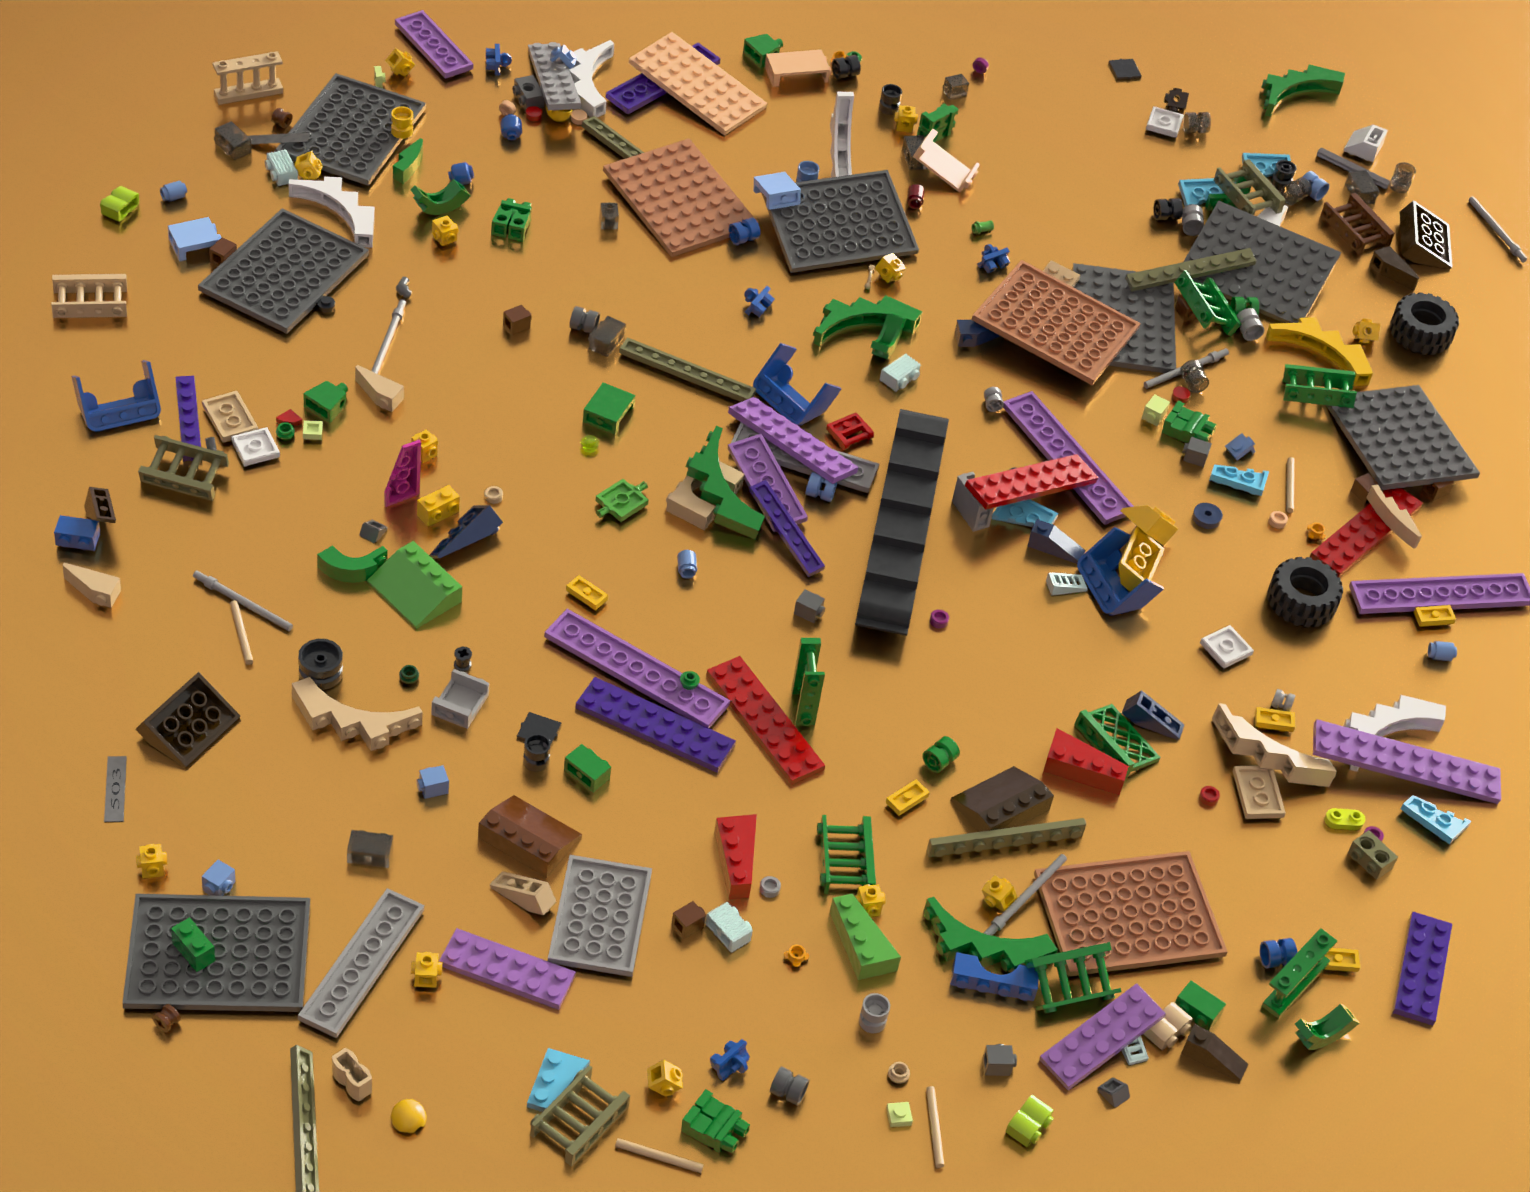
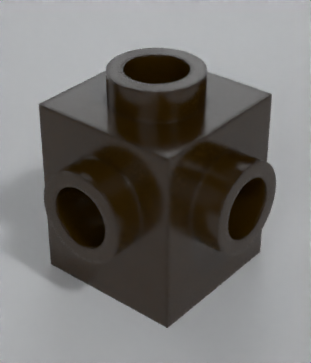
(1182, 98)

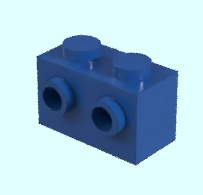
(77, 533)

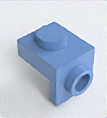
(565, 55)
(1240, 446)

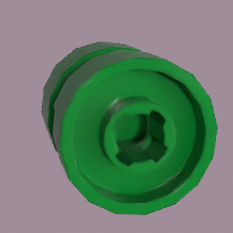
(1239, 304)
(941, 754)

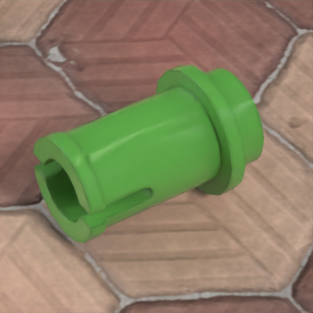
(979, 227)

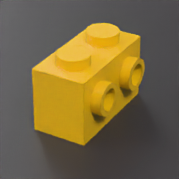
(438, 505)

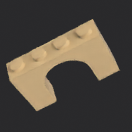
(694, 510)

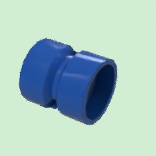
(744, 231)
(1274, 953)

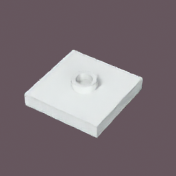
(1164, 122)
(255, 446)
(1226, 646)

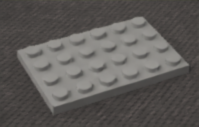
(600, 915)

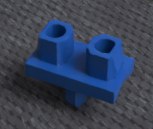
(495, 59)
(991, 256)
(756, 307)
(732, 1061)

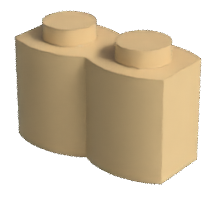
(1170, 1027)
(351, 1074)

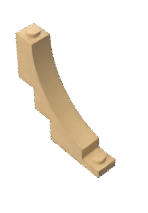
(1269, 754)

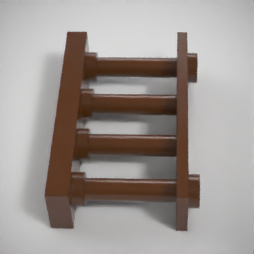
(1368, 218)

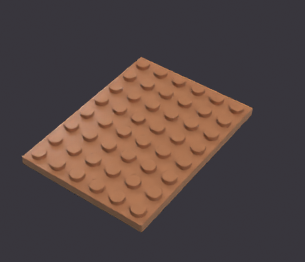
(678, 196)
(1056, 322)
(1142, 905)

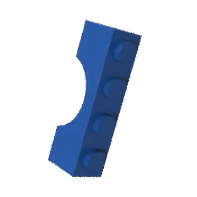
(970, 974)

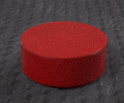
(533, 113)
(1181, 394)
(1209, 795)

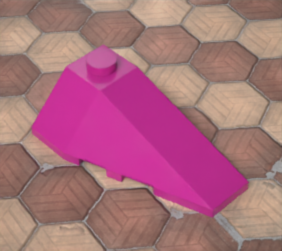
(405, 477)

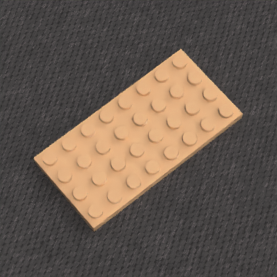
(698, 83)

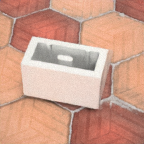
(1366, 142)

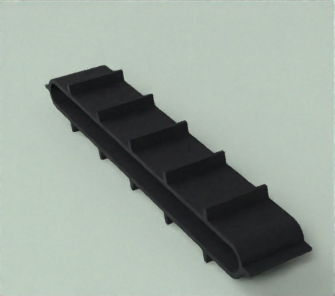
(902, 523)

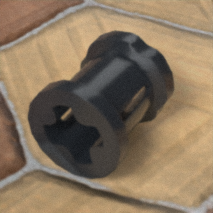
(463, 657)

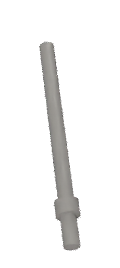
(1514, 248)
(396, 316)
(1212, 357)
(212, 583)
(999, 921)

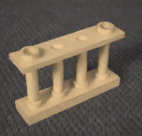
(249, 90)
(89, 284)

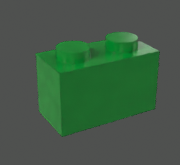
(587, 768)
(193, 944)
(1200, 1005)

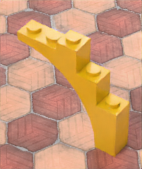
(1327, 343)

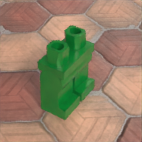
(940, 120)
(512, 217)
(1185, 423)
(714, 1123)

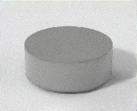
(770, 886)

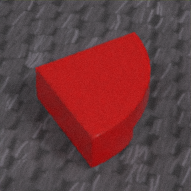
(289, 417)

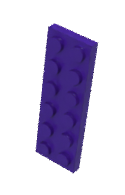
(1422, 968)

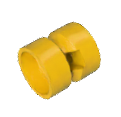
(402, 122)

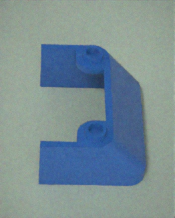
(774, 388)
(141, 407)
(1099, 573)

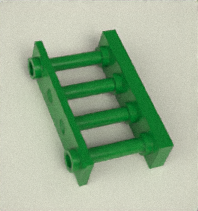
(1208, 303)
(1319, 377)
(808, 681)
(864, 846)
(1078, 956)
(1299, 973)

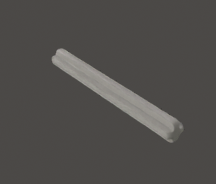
(1350, 166)

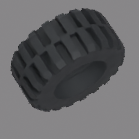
(1439, 326)
(1310, 576)

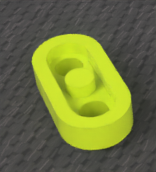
(1344, 819)

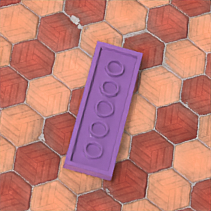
(434, 44)
(759, 464)
(507, 968)
(1102, 1036)

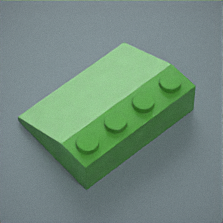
(416, 585)

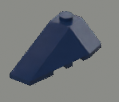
(473, 525)

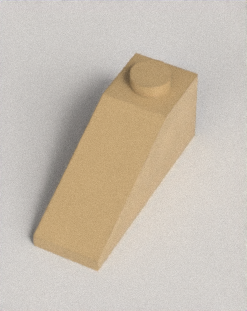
(380, 389)
(96, 586)
(524, 891)

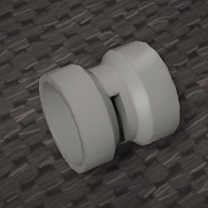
(993, 399)
(1278, 700)

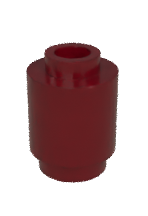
(915, 196)

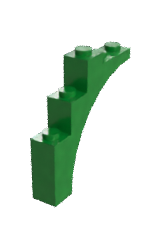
(1295, 82)
(863, 313)
(729, 508)
(989, 949)

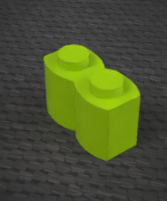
(119, 203)
(1030, 1121)

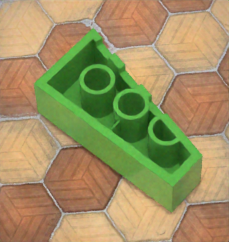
(863, 940)

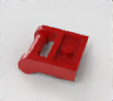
(847, 426)

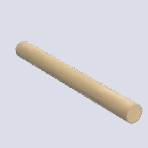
(1290, 485)
(241, 632)
(935, 1128)
(659, 1155)

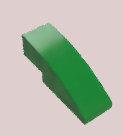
(408, 162)

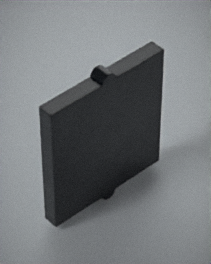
(1125, 69)
(539, 724)

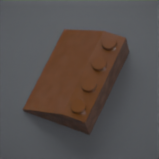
(527, 835)

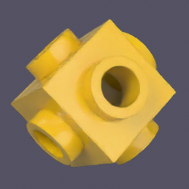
(400, 62)
(905, 118)
(308, 166)
(444, 230)
(890, 268)
(1371, 333)
(429, 445)
(151, 861)
(999, 893)
(871, 899)
(426, 969)
(664, 1078)

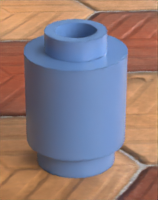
(173, 191)
(687, 563)
(1442, 651)

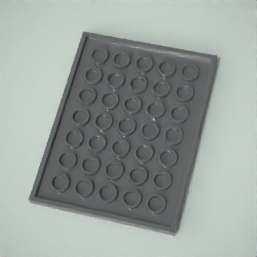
(351, 128)
(843, 222)
(1287, 267)
(283, 270)
(1154, 342)
(1403, 438)
(256, 947)

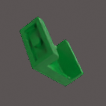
(608, 408)

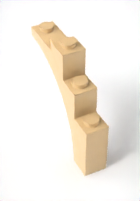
(347, 721)

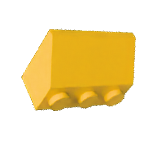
(1152, 522)
(1139, 559)

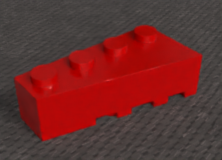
(1084, 764)
(736, 851)

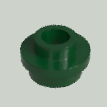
(409, 674)

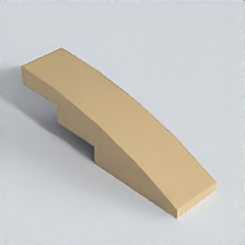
(1397, 520)

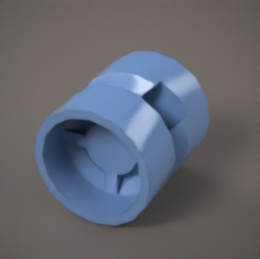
(807, 171)
(1319, 186)
(814, 487)

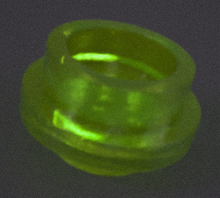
(590, 443)

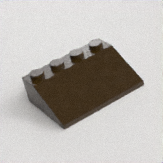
(1425, 237)
(188, 721)
(1004, 800)

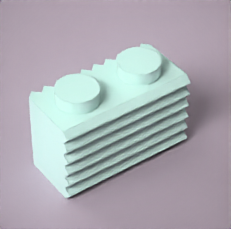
(281, 167)
(900, 372)
(729, 926)

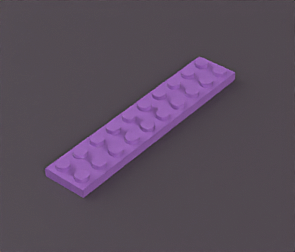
(1056, 443)
(1456, 591)
(635, 668)
(1406, 761)

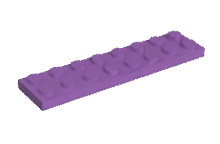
(793, 440)

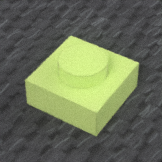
(379, 77)
(313, 430)
(899, 1114)

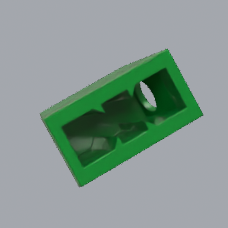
(759, 46)
(326, 400)

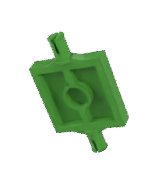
(622, 500)

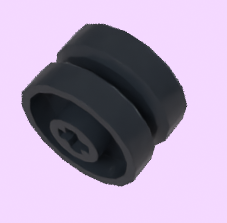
(322, 662)

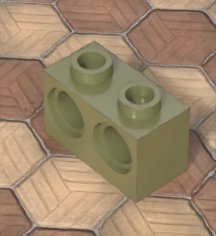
(1372, 854)

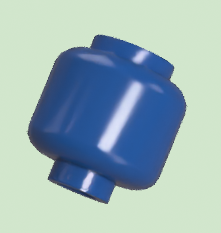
(511, 127)
(461, 173)

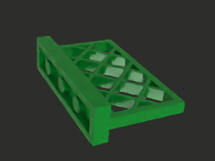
(1102, 741)

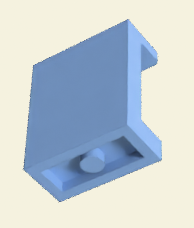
(778, 189)
(192, 236)

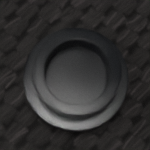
(326, 304)

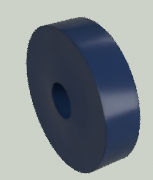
(1207, 515)

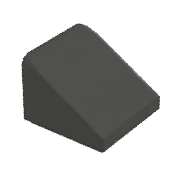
(372, 530)
(1114, 1091)

